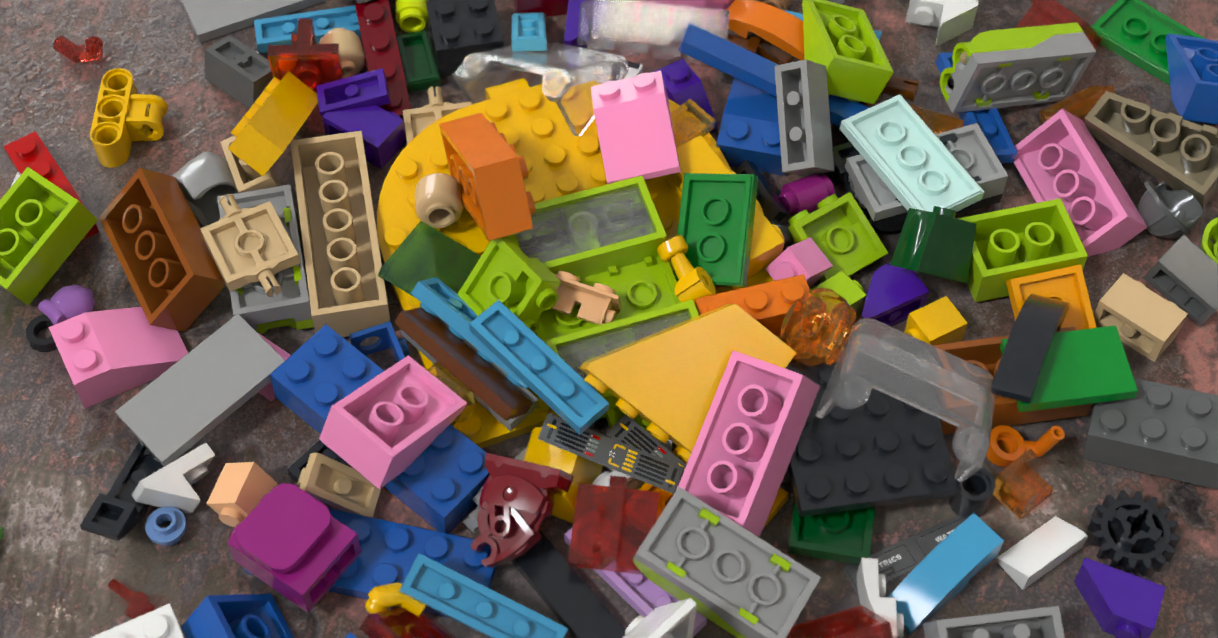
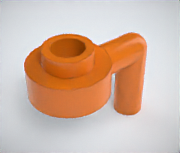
(1014, 446)

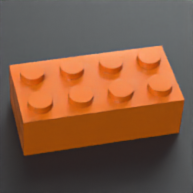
(488, 176)

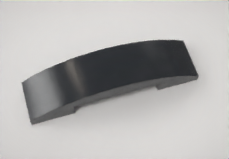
(1028, 347)
(118, 511)

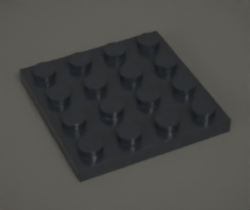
(867, 454)

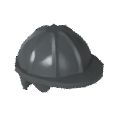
(1169, 211)

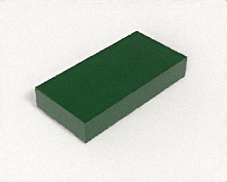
(418, 61)

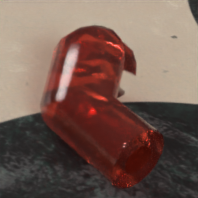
(79, 53)

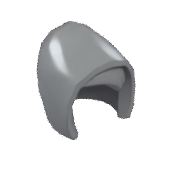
(202, 182)

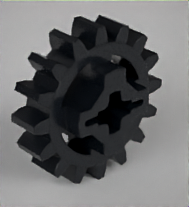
(1148, 548)

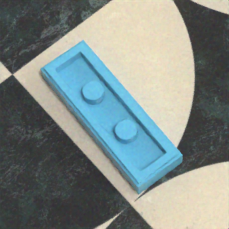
(528, 32)

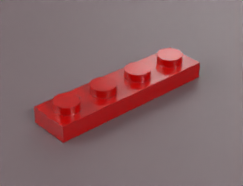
(32, 153)

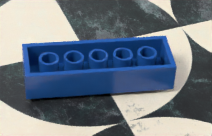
(439, 480)

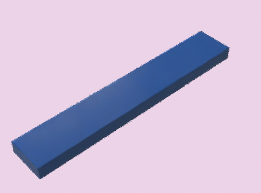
(750, 67)

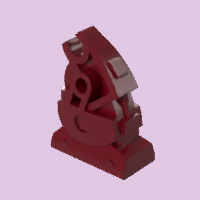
(514, 506)

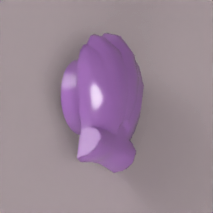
(67, 303)

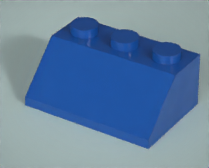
(237, 618)

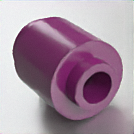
(806, 193)

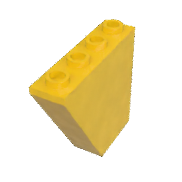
(678, 370)

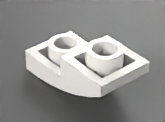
(871, 594)

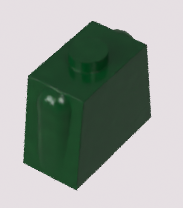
(935, 244)

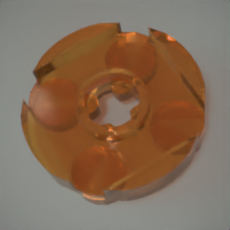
(835, 325)

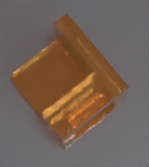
(1020, 486)

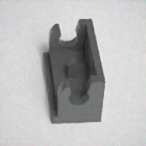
(237, 70)

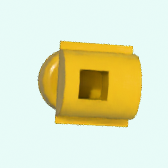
(692, 282)

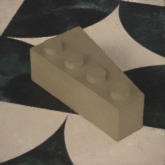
(1159, 143)

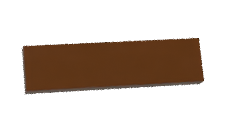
(463, 363)

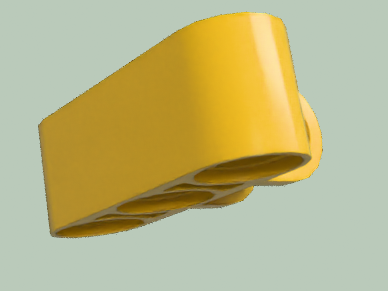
(124, 117)

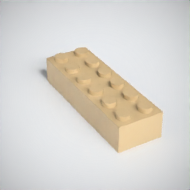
(339, 233)

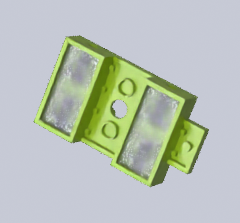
(609, 240)

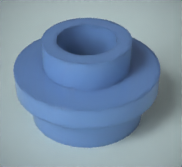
(168, 535)

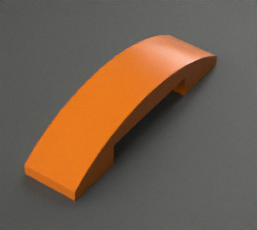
(768, 23)

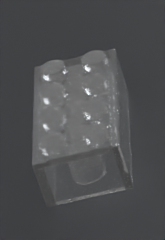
(644, 26)

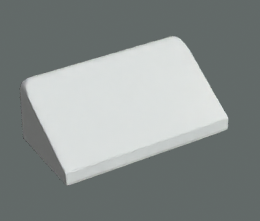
(1041, 551)

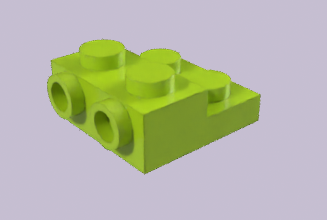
(840, 233)
(514, 280)

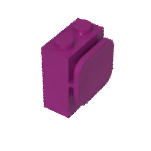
(294, 545)

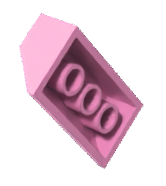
(1067, 164)
(748, 439)

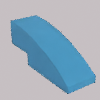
(945, 571)

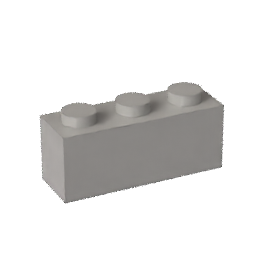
(804, 118)
(1027, 623)

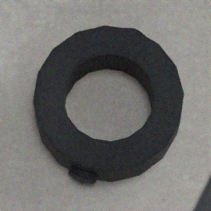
(32, 330)

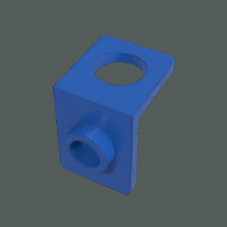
(386, 340)

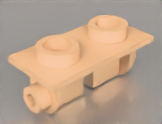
(594, 300)

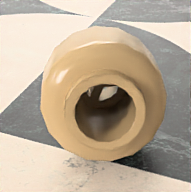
(350, 49)
(438, 200)

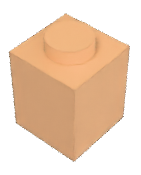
(239, 491)

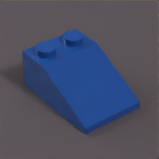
(1193, 77)
(751, 129)

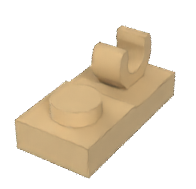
(338, 486)

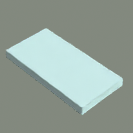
(910, 157)

